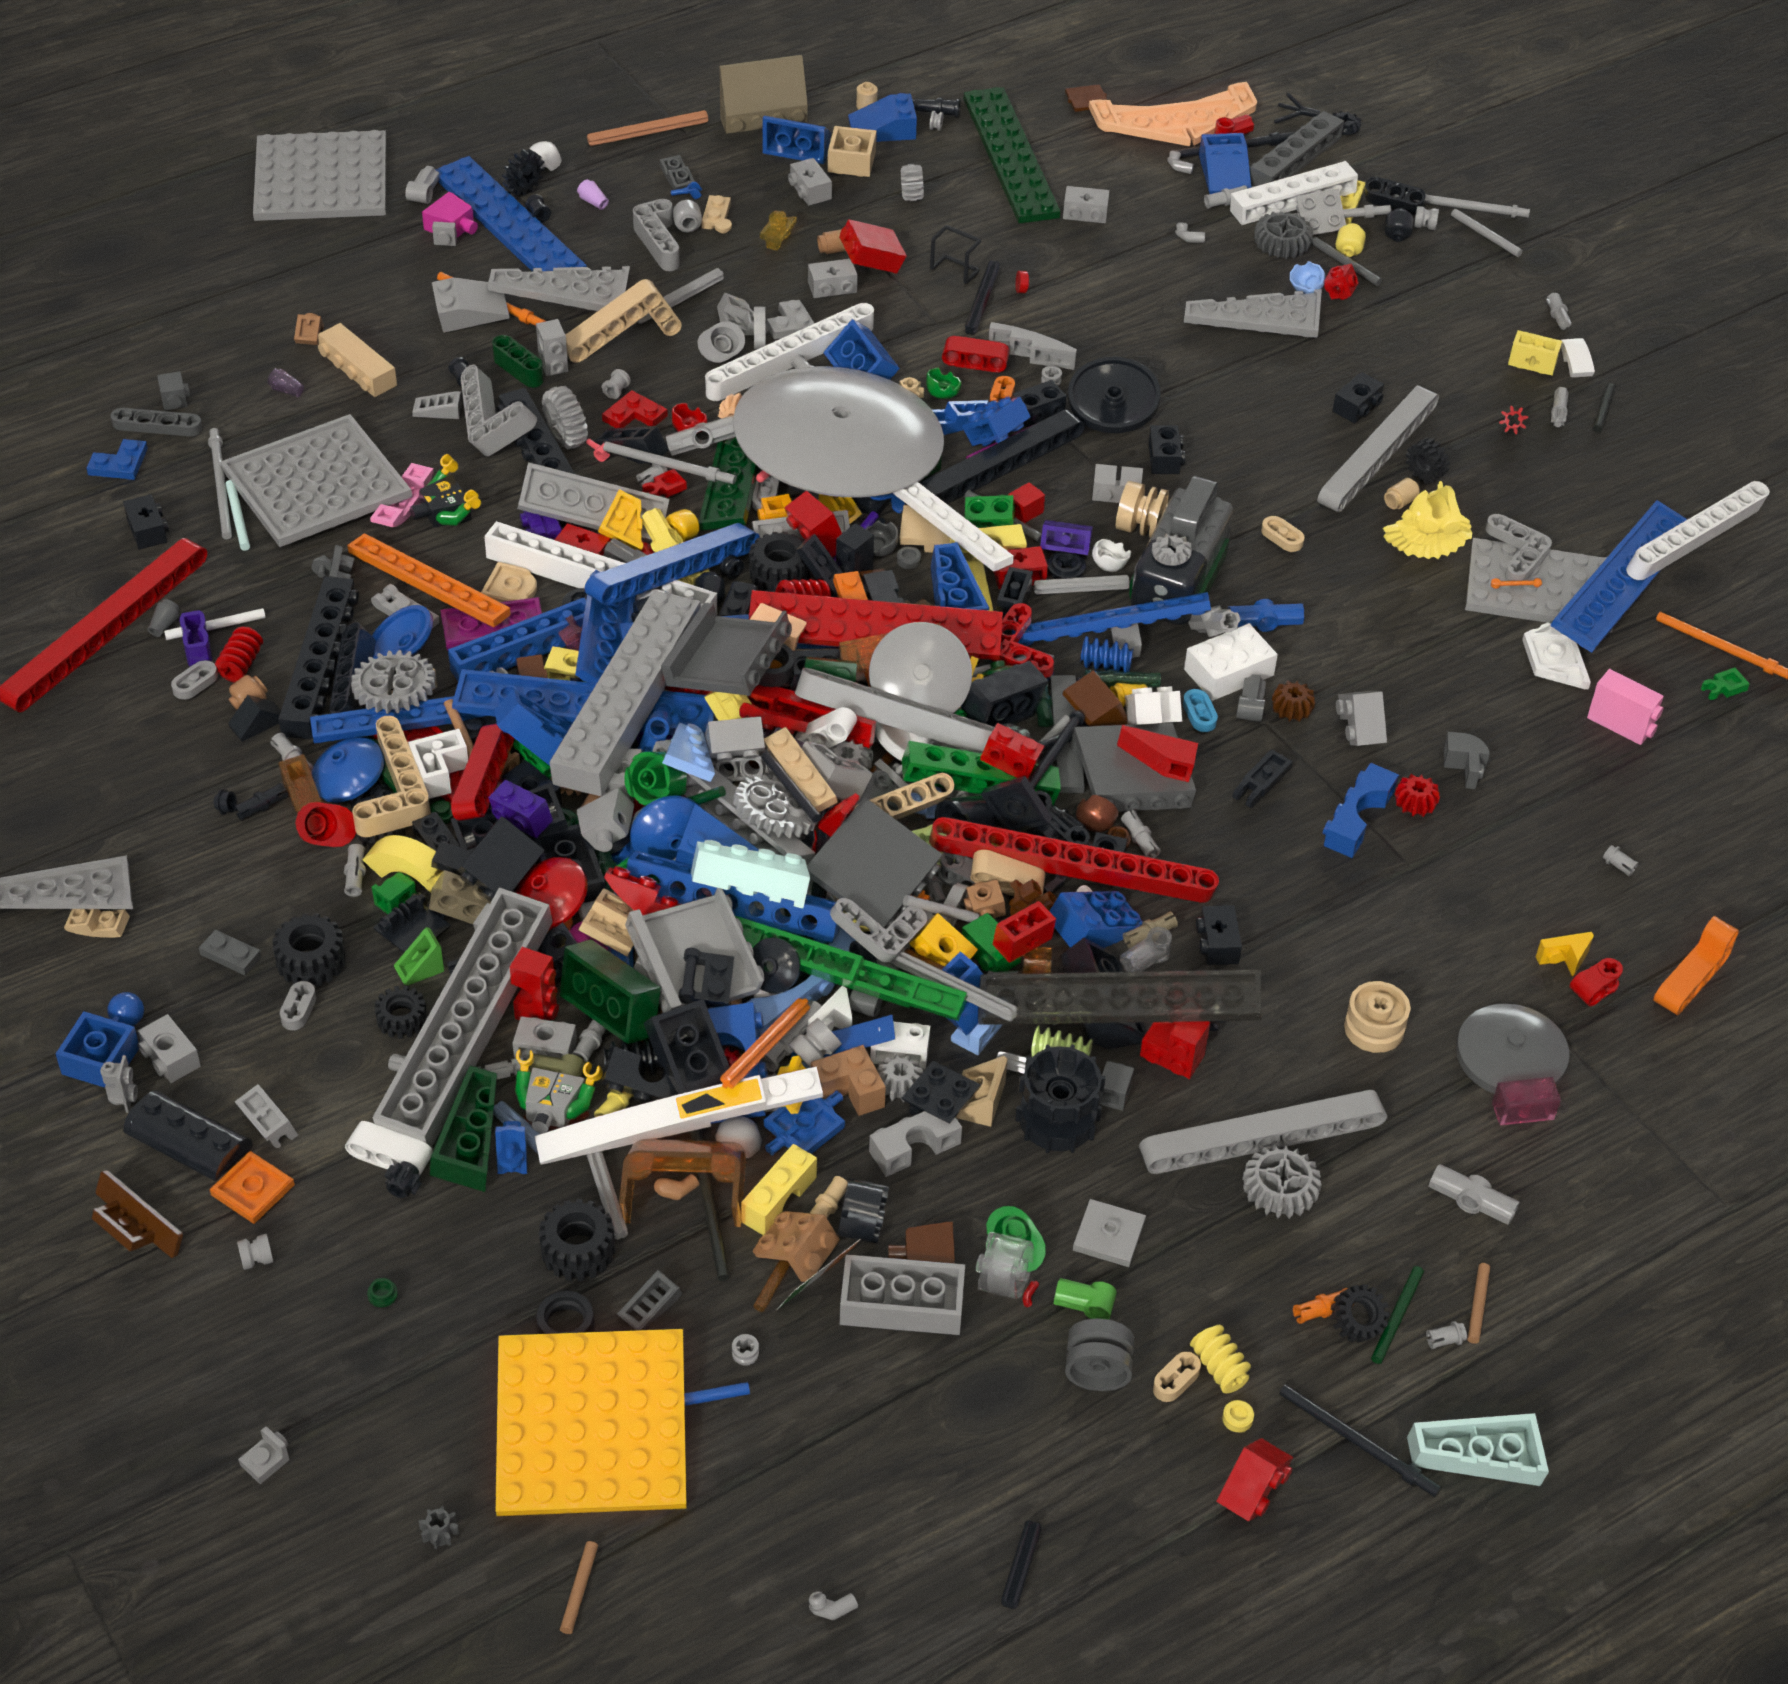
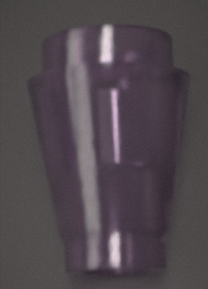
(284, 382)

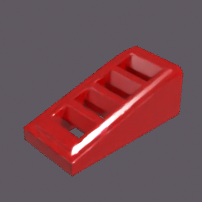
(838, 814)

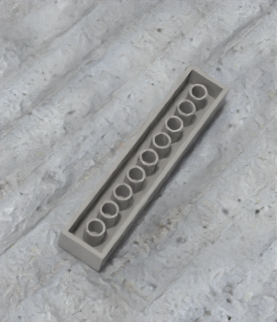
(622, 697)
(462, 1018)

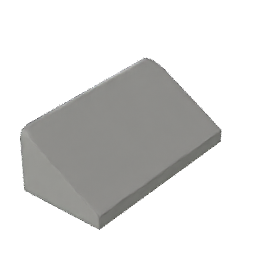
(1128, 635)

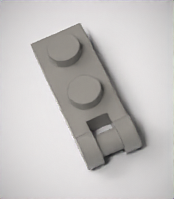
(399, 600)

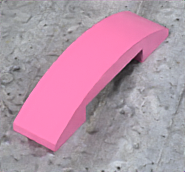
(394, 515)

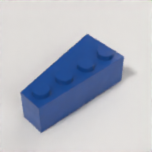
(953, 579)

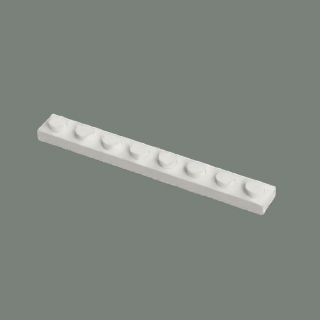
(955, 526)

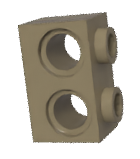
(457, 898)

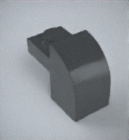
(1466, 753)

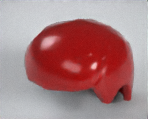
(684, 418)

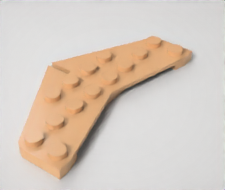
(1177, 121)

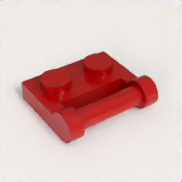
(772, 718)

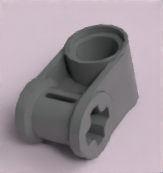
(957, 872)

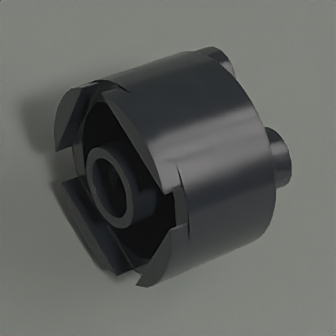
(863, 1210)

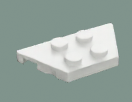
(1555, 657)

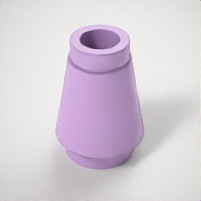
(592, 194)

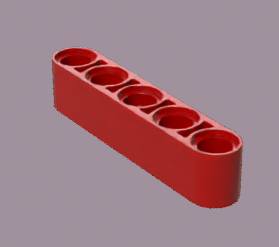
(481, 773)

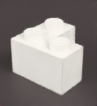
(1153, 707)
(438, 757)

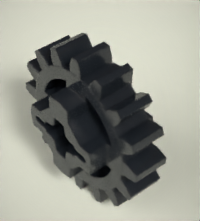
(523, 172)

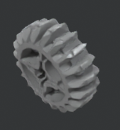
(564, 417)
(1264, 1184)

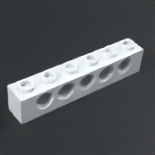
(1281, 195)

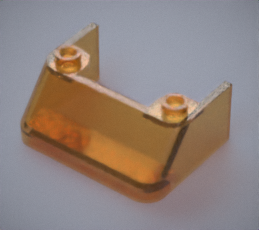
(720, 1158)

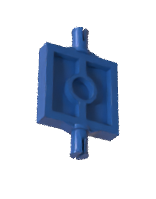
(807, 1129)

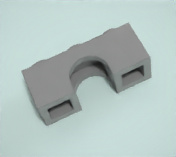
(891, 1144)

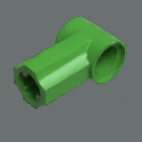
(1093, 1299)

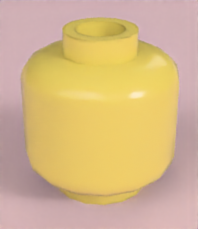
(1350, 240)

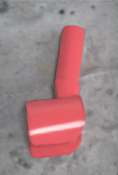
(599, 453)

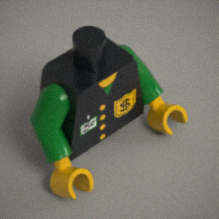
(444, 499)

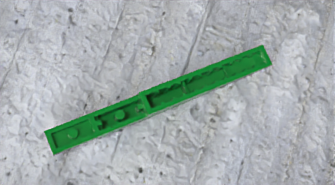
(862, 975)

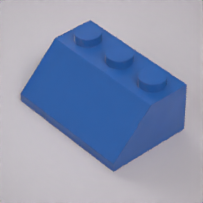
(795, 139)
(860, 350)

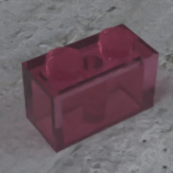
(1526, 1101)

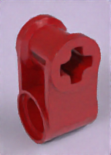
(1597, 981)

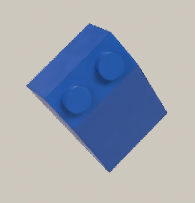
(890, 116)

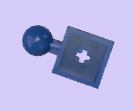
(101, 1039)

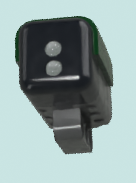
(1207, 526)

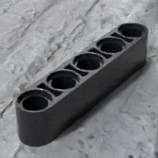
(354, 648)

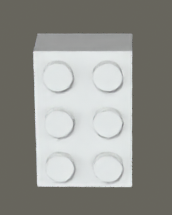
(1226, 660)

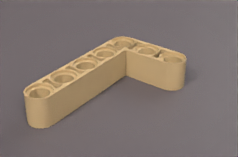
(619, 316)
(924, 788)
(411, 799)

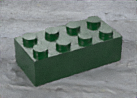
(608, 990)

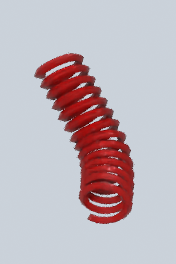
(1029, 1292)

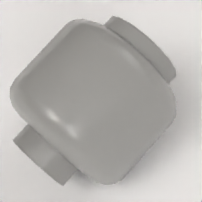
(687, 216)

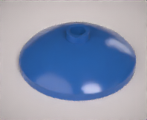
(404, 631)
(347, 769)
(660, 825)

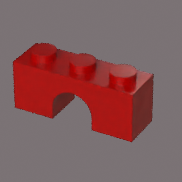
(536, 978)

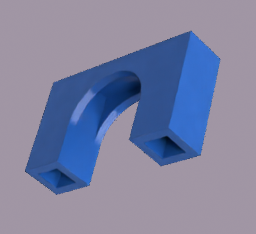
(740, 1027)

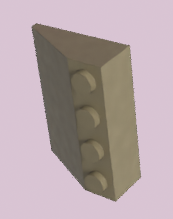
(762, 89)

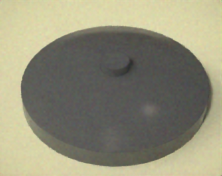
(1510, 1045)

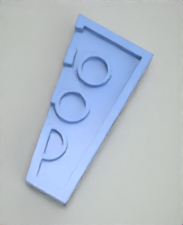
(690, 752)

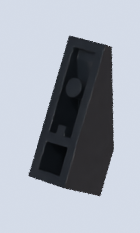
(640, 438)

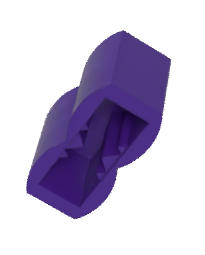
(195, 637)

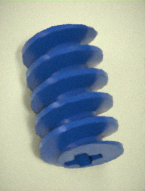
(1106, 655)

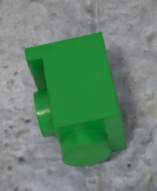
(393, 892)

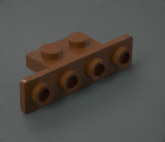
(132, 1219)

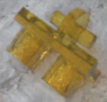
(777, 229)

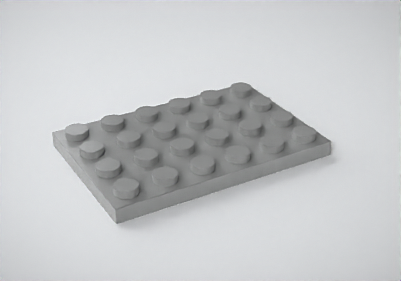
(1560, 574)

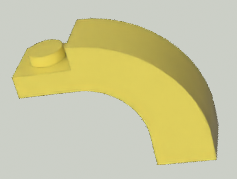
(404, 855)

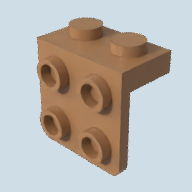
(801, 1240)

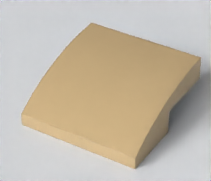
(919, 531)
(607, 922)

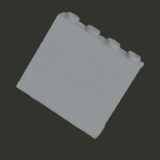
(700, 924)

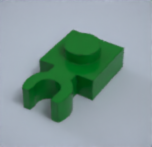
(1726, 682)

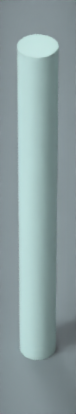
(238, 516)

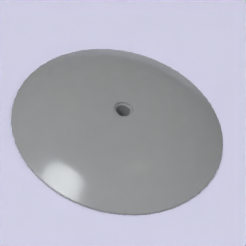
(838, 431)

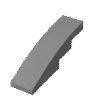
(1031, 344)

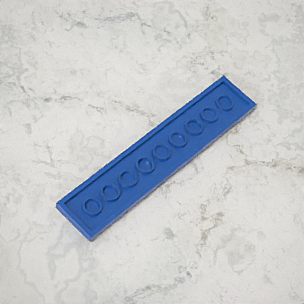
(506, 217)
(1610, 589)
(483, 691)

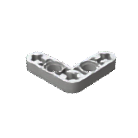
(1497, 527)
(879, 936)

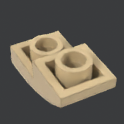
(97, 923)

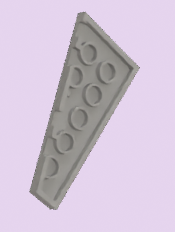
(564, 286)
(1263, 313)

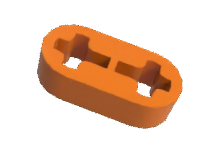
(999, 393)

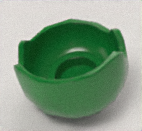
(942, 385)

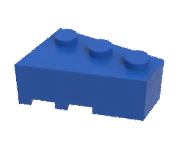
(531, 724)

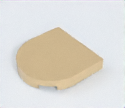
(510, 583)

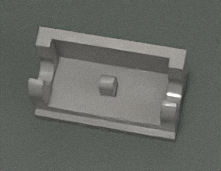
(265, 1116)

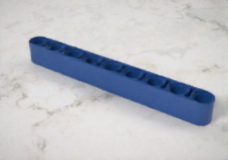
(670, 564)

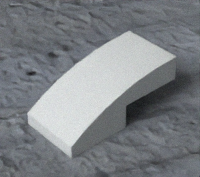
(1578, 357)

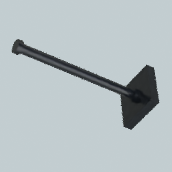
(1016, 801)

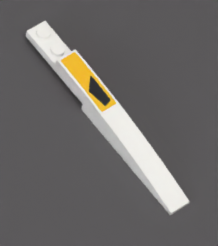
(678, 1114)

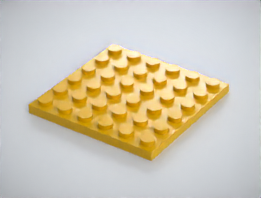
(590, 1422)

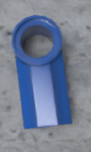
(653, 734)

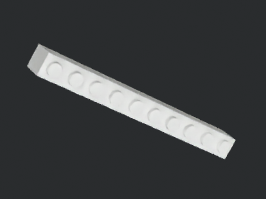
(566, 562)

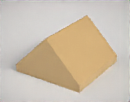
(984, 1102)

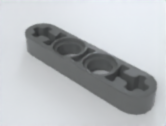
(183, 423)

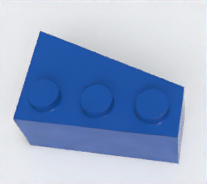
(706, 827)

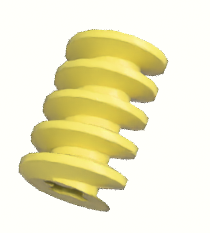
(1220, 1358)

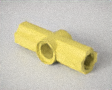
(659, 530)

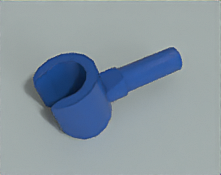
(693, 188)

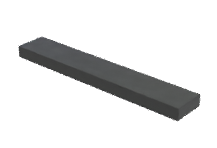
(1068, 762)

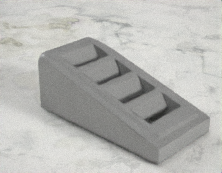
(439, 406)

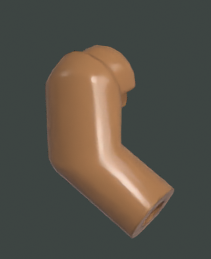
(675, 1189)

